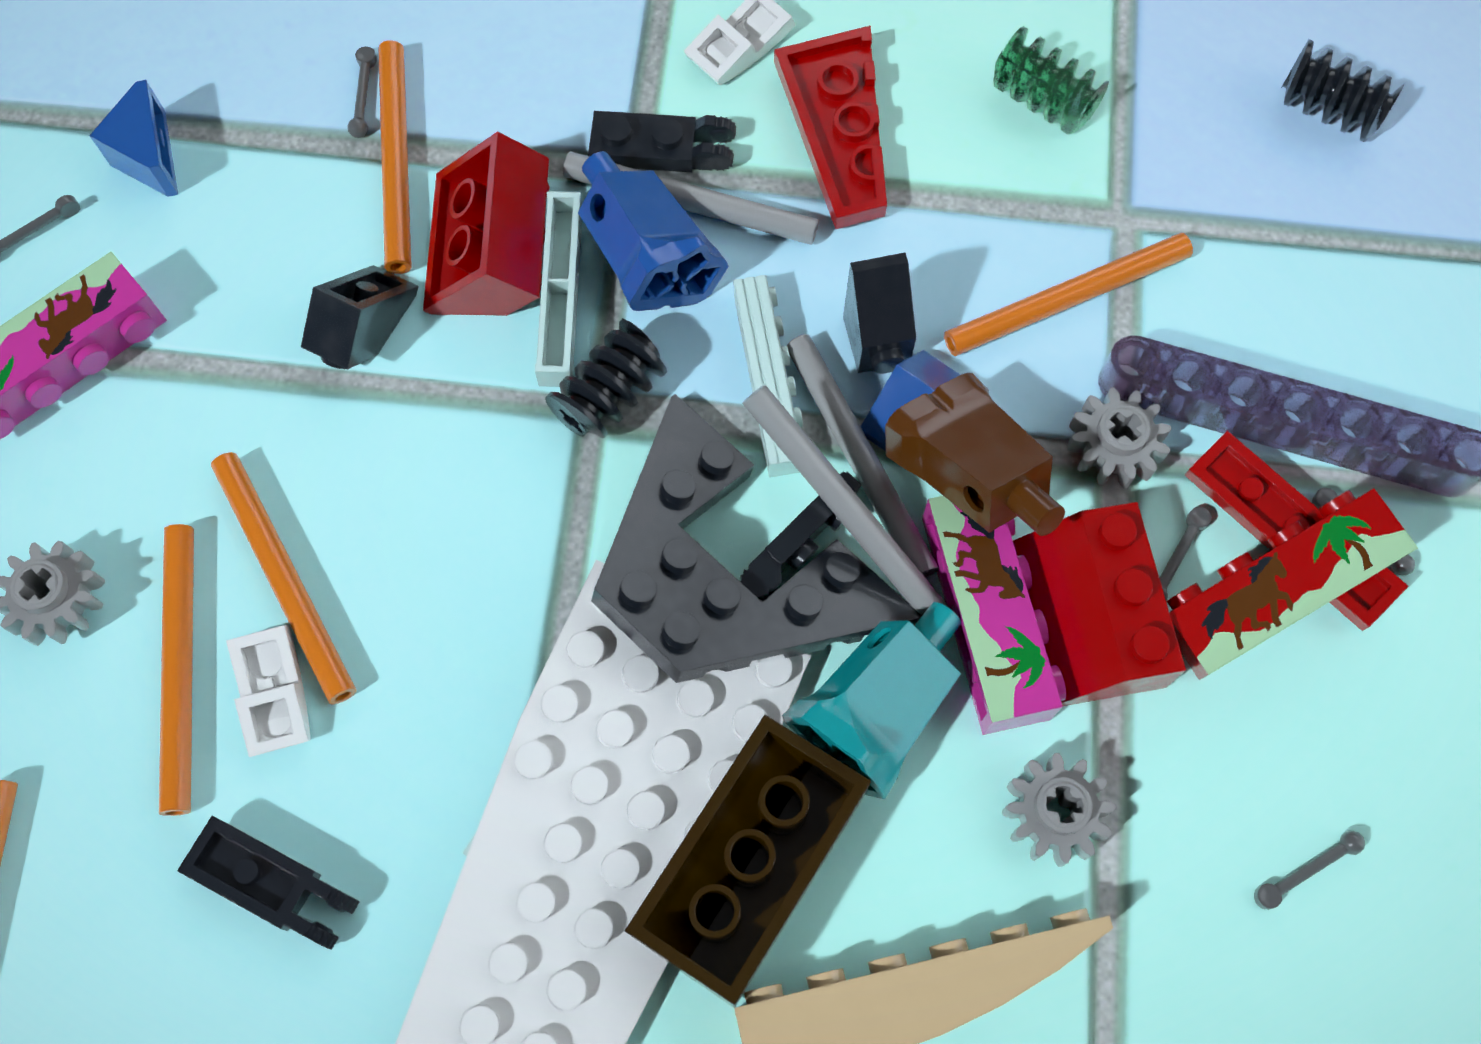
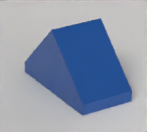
(137, 139)
(909, 380)

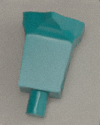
(881, 697)

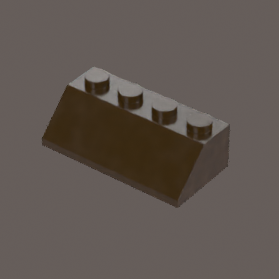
(748, 860)

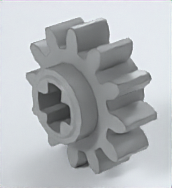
(1139, 441)
(69, 582)
(1045, 825)

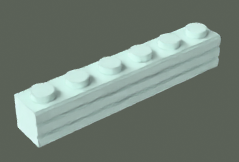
(559, 289)
(766, 357)

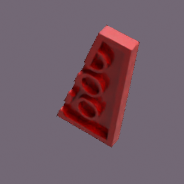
(838, 118)

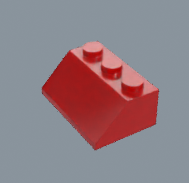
(487, 230)
(1102, 605)

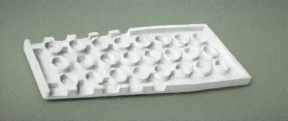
(576, 835)

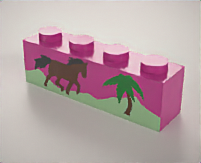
(70, 337)
(999, 630)

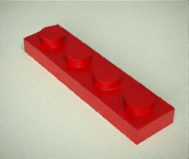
(1268, 504)

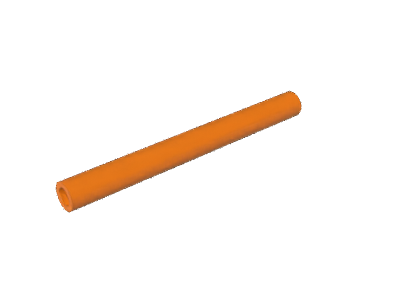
(394, 158)
(1068, 294)
(283, 578)
(176, 671)

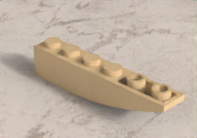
(918, 999)

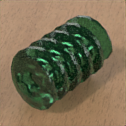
(1047, 84)

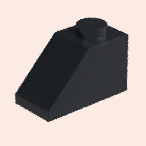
(880, 313)
(355, 315)

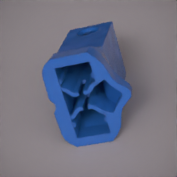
(648, 237)

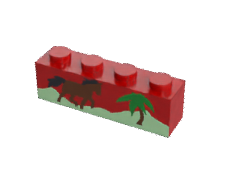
(1287, 582)

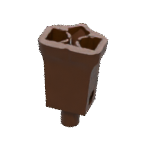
(975, 456)

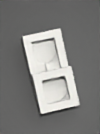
(737, 43)
(270, 690)

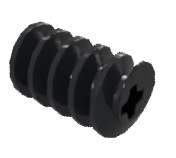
(1339, 91)
(605, 380)

